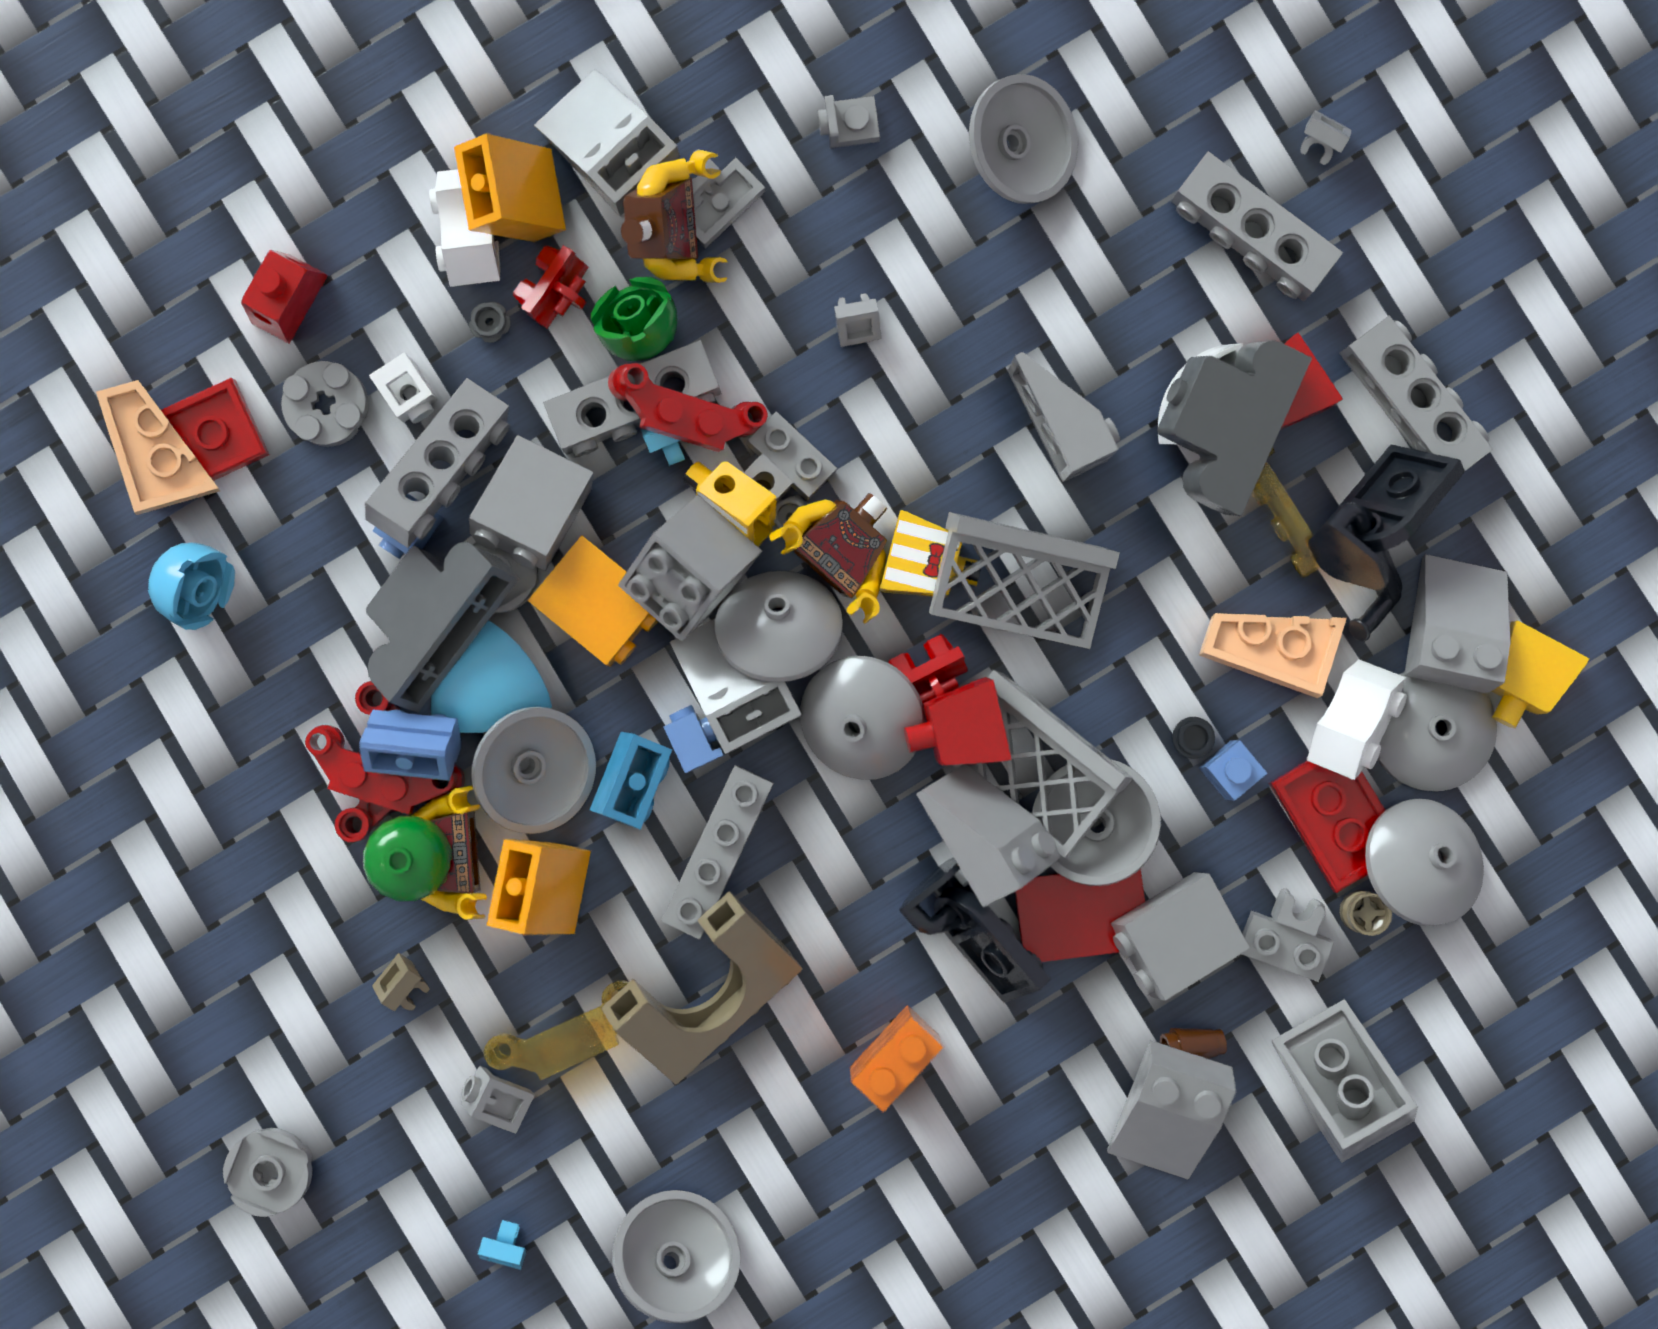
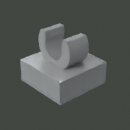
(1326, 132)
(857, 321)

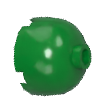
(636, 320)
(407, 858)

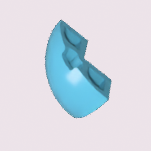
(489, 683)

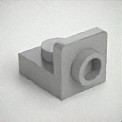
(849, 121)
(495, 1100)

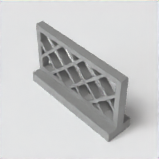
(1032, 545)
(1063, 741)

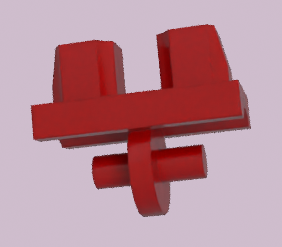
(556, 288)
(936, 675)

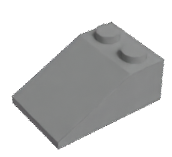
(1065, 421)
(1460, 625)
(988, 833)
(1345, 1080)
(1173, 1110)

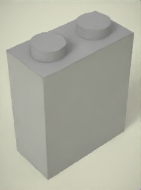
(530, 504)
(1178, 936)

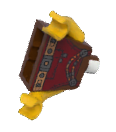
(662, 220)
(841, 547)
(457, 820)

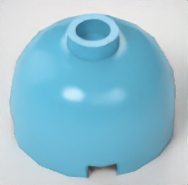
(190, 583)

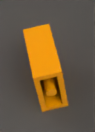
(509, 188)
(589, 604)
(538, 887)

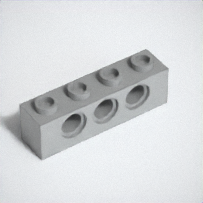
(1249, 204)
(1393, 394)
(467, 409)
(569, 409)
(717, 850)

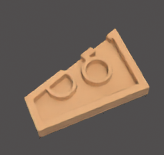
(150, 452)
(1277, 649)

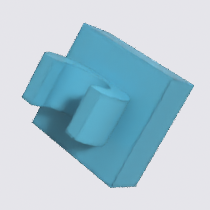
(669, 445)
(503, 1249)

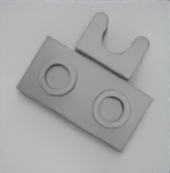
(722, 199)
(787, 460)
(1289, 938)

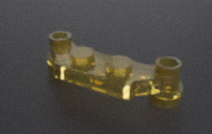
(1287, 521)
(559, 1045)

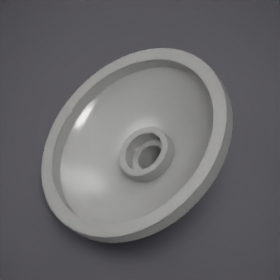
(1039, 138)
(784, 642)
(874, 698)
(1433, 762)
(552, 785)
(1129, 834)
(1407, 867)
(698, 1240)

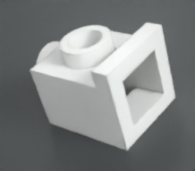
(394, 379)

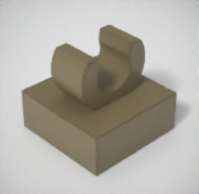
(397, 982)

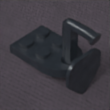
(1380, 515)
(976, 932)

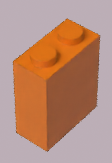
(895, 1058)

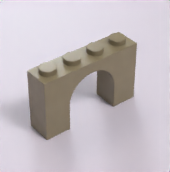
(684, 1037)

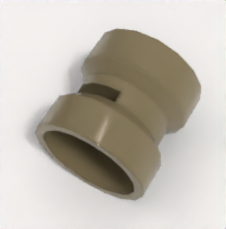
(1374, 913)

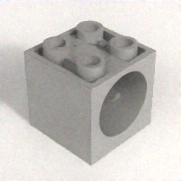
(689, 567)

